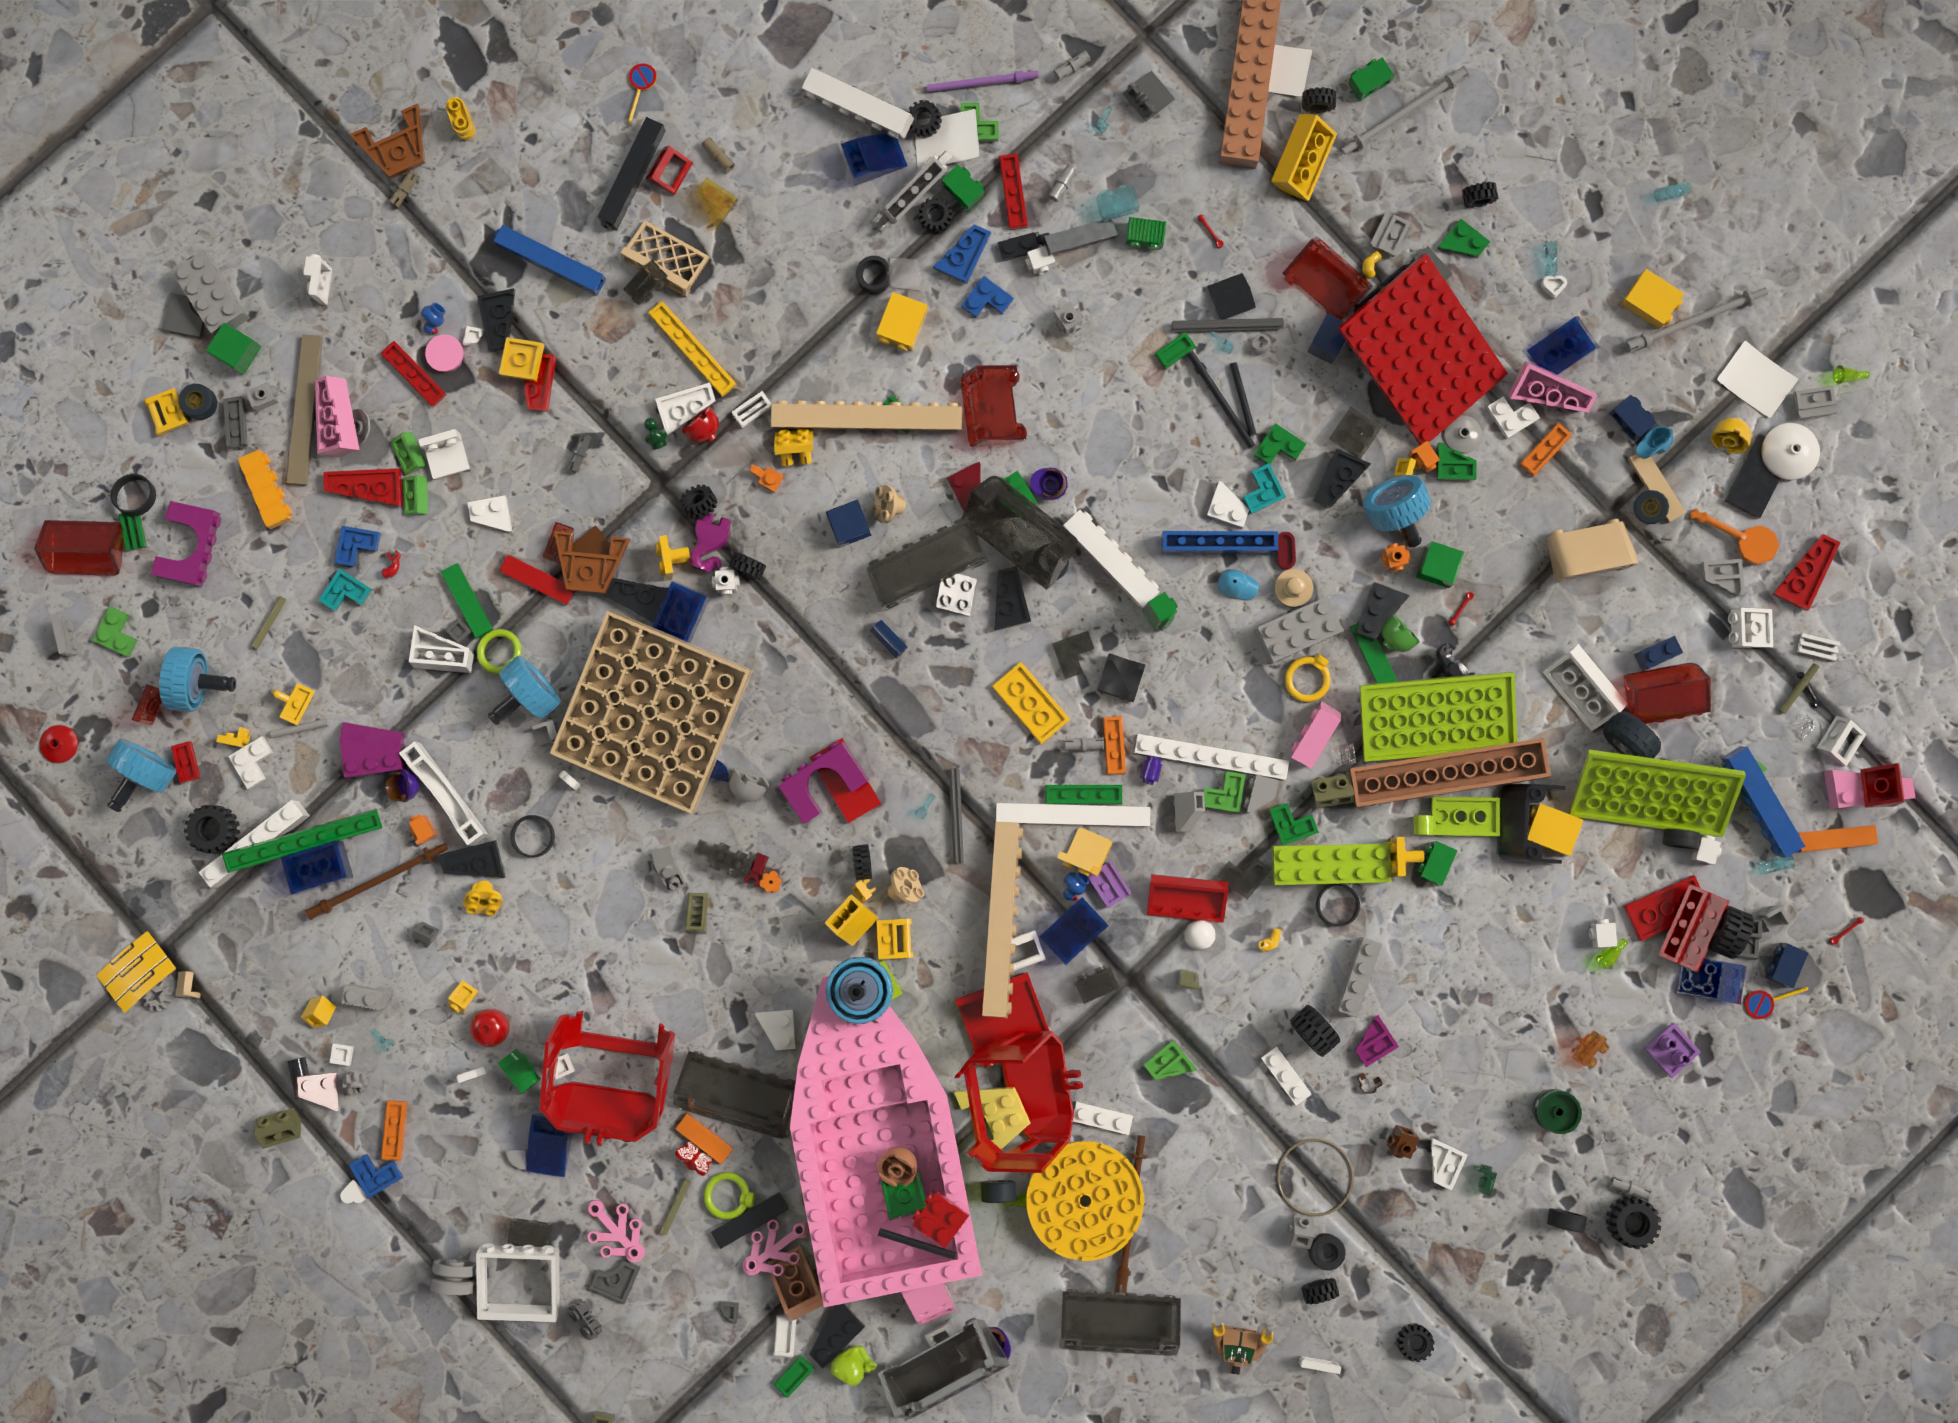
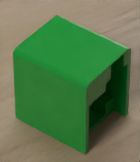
(233, 348)
(1440, 564)

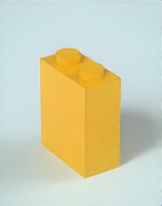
(1653, 299)
(902, 322)
(1553, 829)
(851, 920)

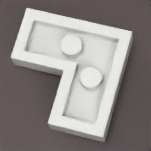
(1510, 421)
(246, 761)

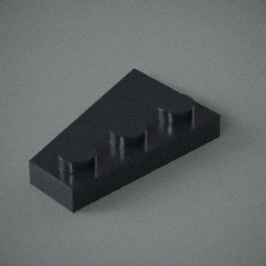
(496, 316)
(1339, 476)
(1010, 600)
(474, 860)
(836, 1333)

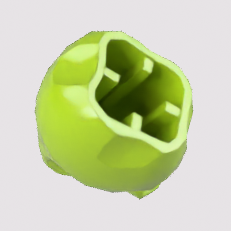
(851, 1365)

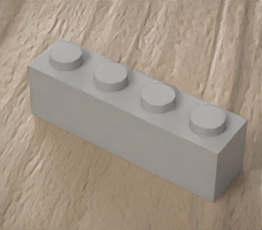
(1358, 976)

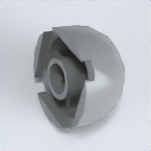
(747, 786)

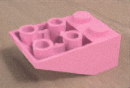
(929, 1302)

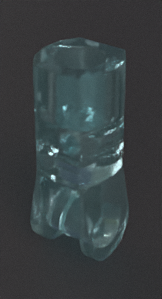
(1672, 191)
(1551, 260)
(1777, 864)

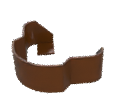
(1376, 1080)

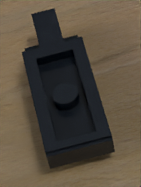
(1020, 245)

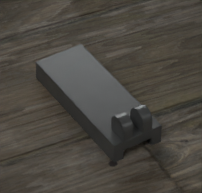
(235, 423)

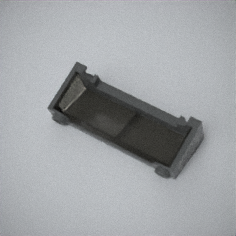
(943, 1370)

